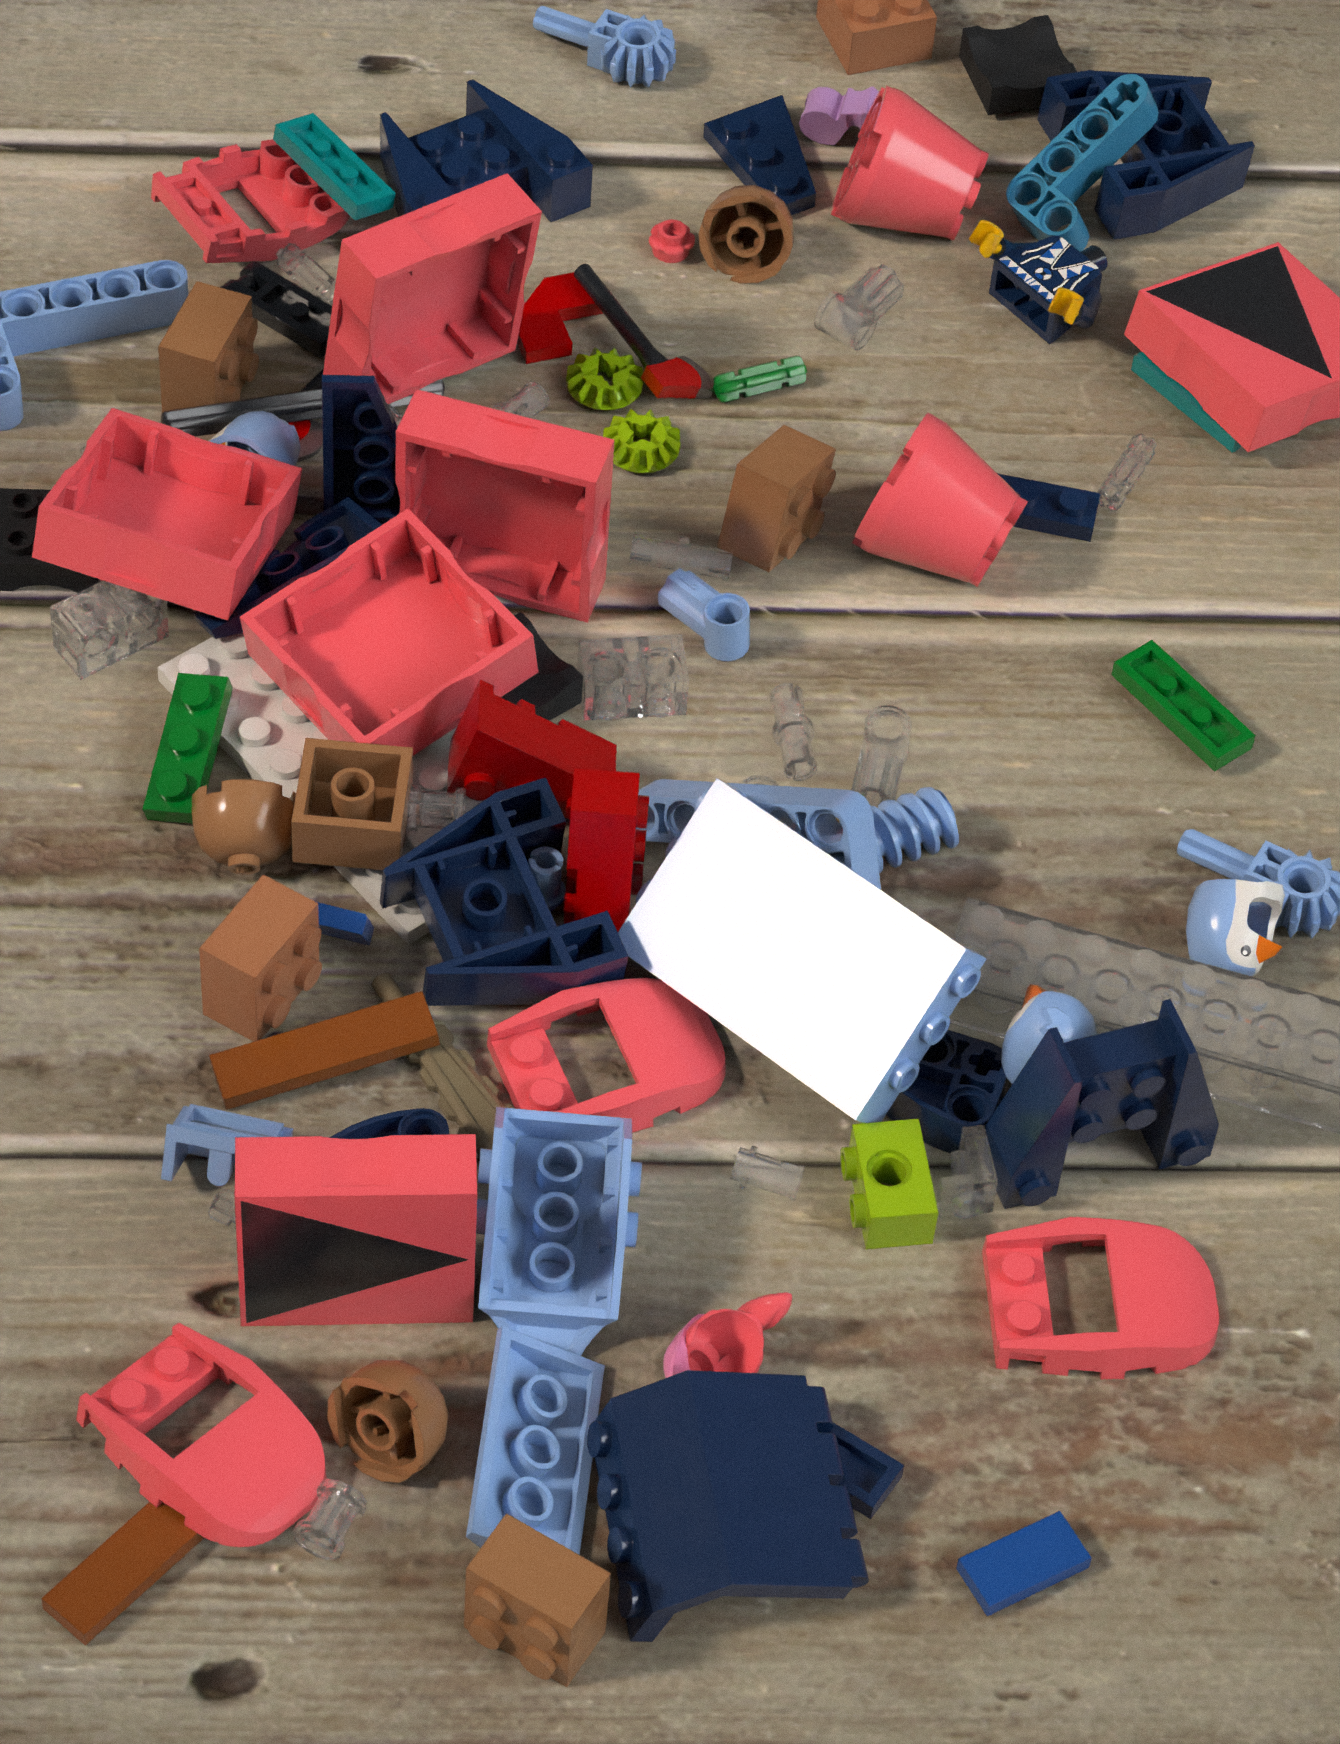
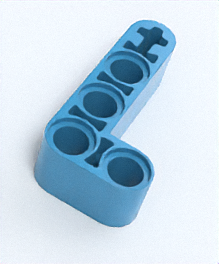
(1120, 111)

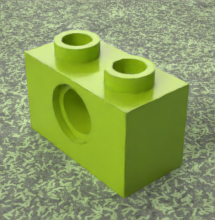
(892, 1155)

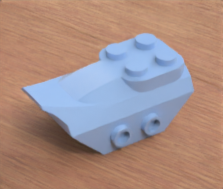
(556, 1223)

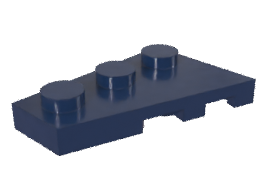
(764, 151)

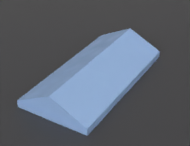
(535, 1440)

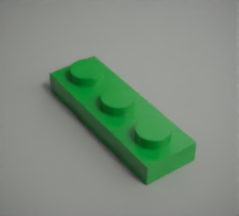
(1183, 705)
(187, 746)

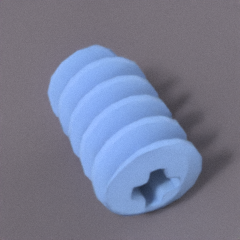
(913, 821)

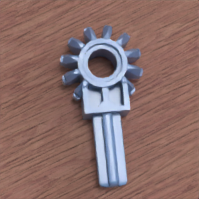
(616, 43)
(1308, 884)

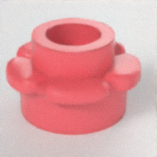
(671, 241)

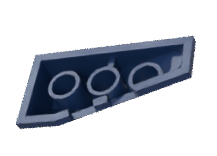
(359, 446)
(317, 545)

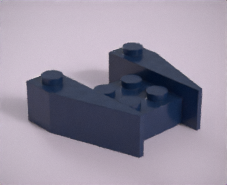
(480, 147)
(1171, 168)
(490, 911)
(1095, 1086)

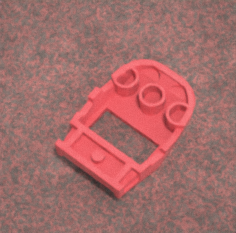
(271, 183)
(659, 1032)
(1158, 1293)
(239, 1478)

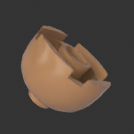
(747, 234)
(243, 823)
(389, 1418)

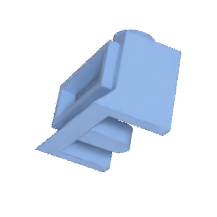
(212, 1135)

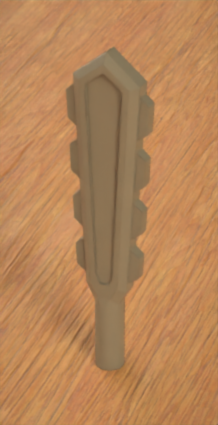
(450, 1072)

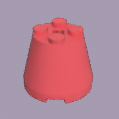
(908, 171)
(940, 507)

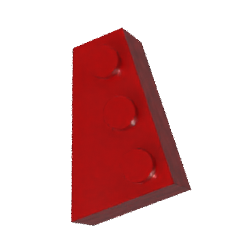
(510, 746)
(605, 844)

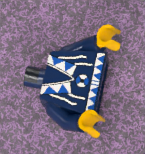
(1043, 281)

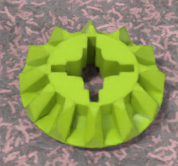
(592, 389)
(643, 455)

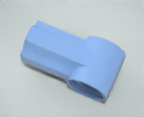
(714, 616)

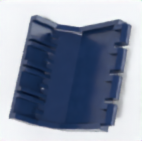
(722, 1493)

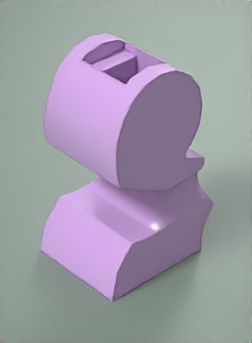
(830, 114)

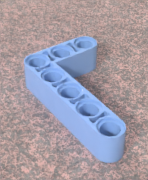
(81, 312)
(810, 808)

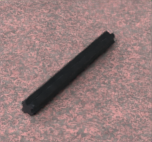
(289, 406)

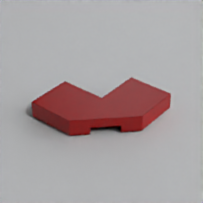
(542, 327)

